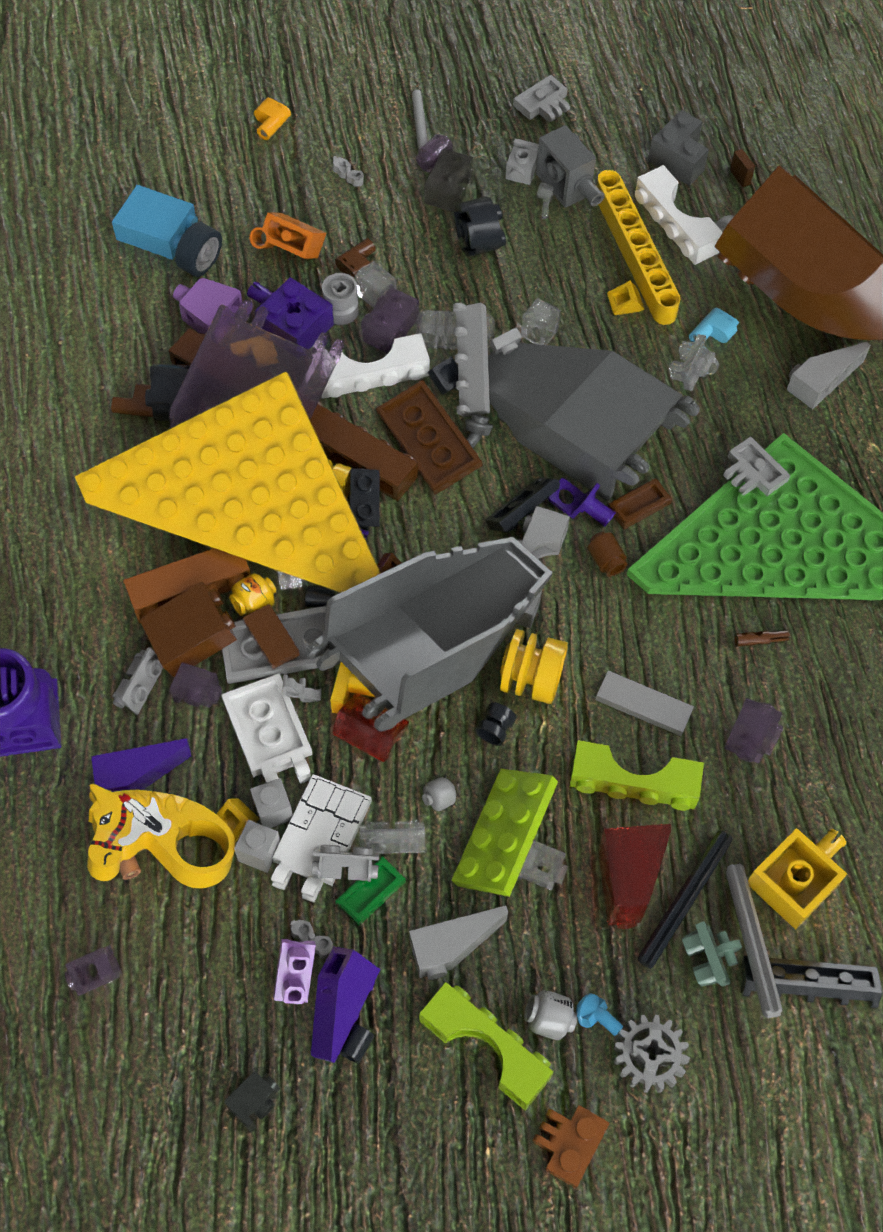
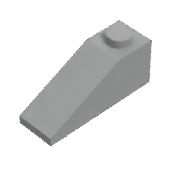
(824, 372)
(446, 944)

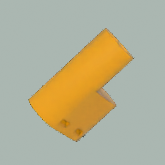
(272, 116)

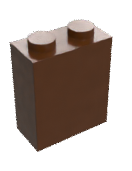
(189, 628)

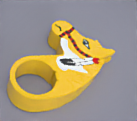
(155, 822)

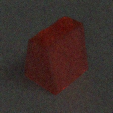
(629, 870)

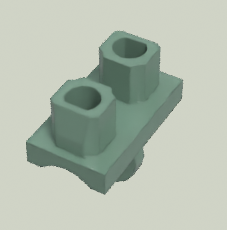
(714, 970)

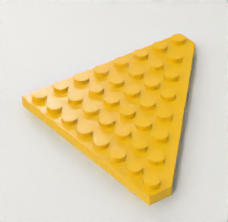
(244, 484)

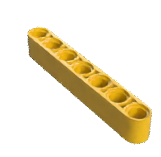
(638, 248)

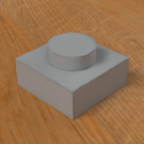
(506, 342)

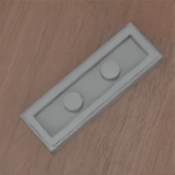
(644, 703)

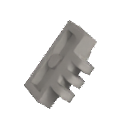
(543, 99)
(755, 468)

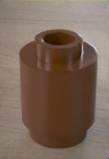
(607, 553)

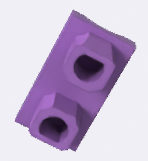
(294, 971)

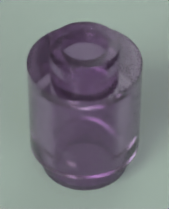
(431, 151)

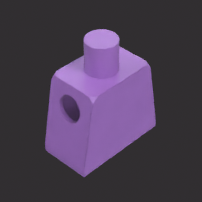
(203, 300)

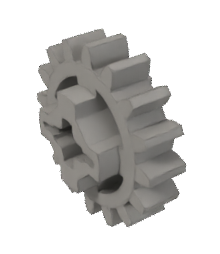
(637, 1051)

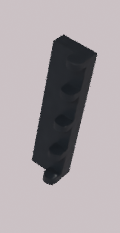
(820, 980)

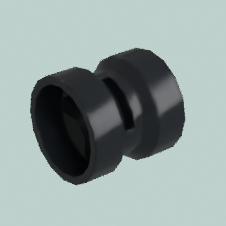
(495, 724)

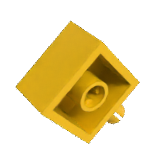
(801, 859)

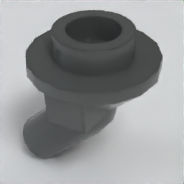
(477, 426)

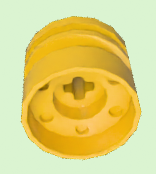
(533, 666)

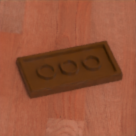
(429, 437)

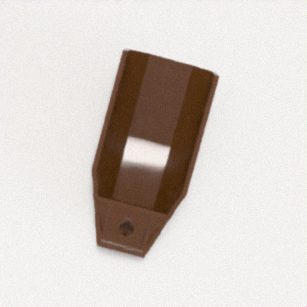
(807, 259)

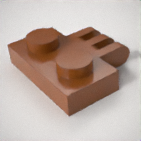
(571, 1143)

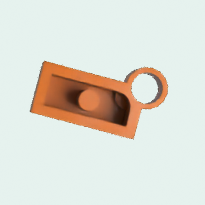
(289, 235)

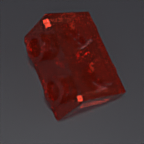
(360, 731)

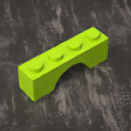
(674, 785)
(453, 1016)

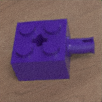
(294, 312)

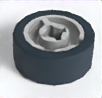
(198, 249)

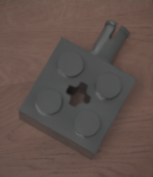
(567, 167)

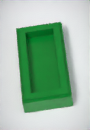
(366, 897)

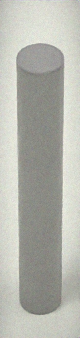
(419, 118)

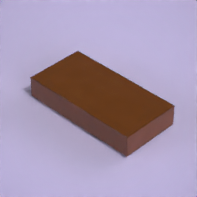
(640, 503)
(271, 636)

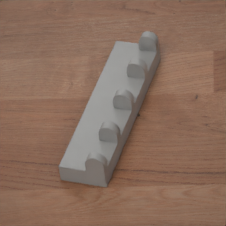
(472, 359)

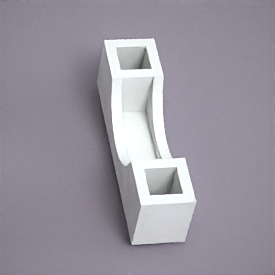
(692, 234)
(404, 362)

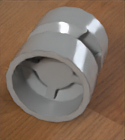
(342, 292)

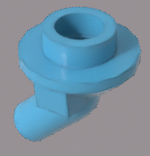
(593, 1010)

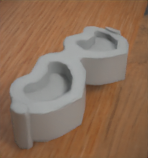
(344, 170)
(298, 690)
(304, 932)

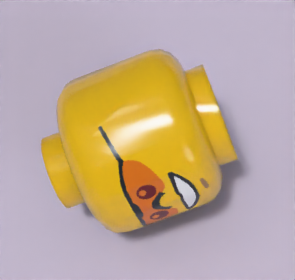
(252, 594)

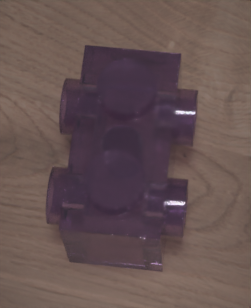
(390, 319)
(755, 731)

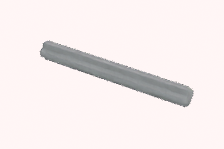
(754, 941)

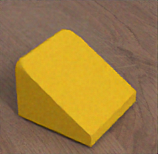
(625, 299)
(236, 815)

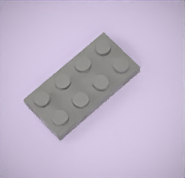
(246, 661)

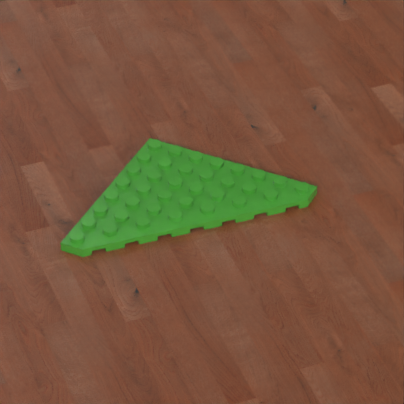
(796, 543)

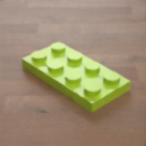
(505, 832)

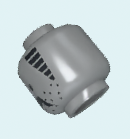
(550, 1015)

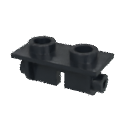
(365, 497)

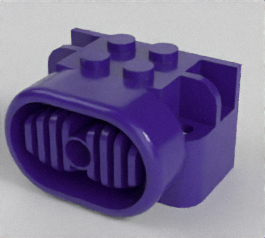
(27, 706)

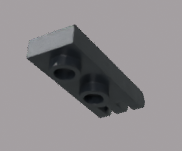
(522, 504)

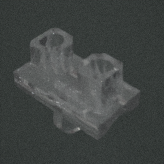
(697, 362)

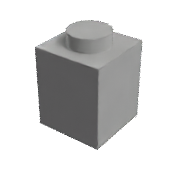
(272, 803)
(257, 846)

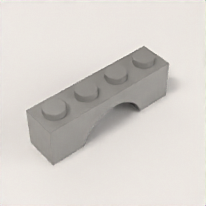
(543, 537)

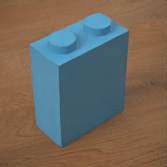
(153, 221)

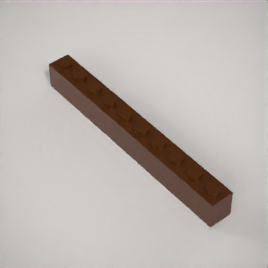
(339, 438)

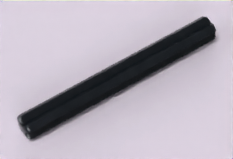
(684, 899)

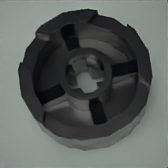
(479, 226)
(165, 384)

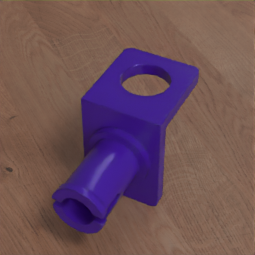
(582, 502)

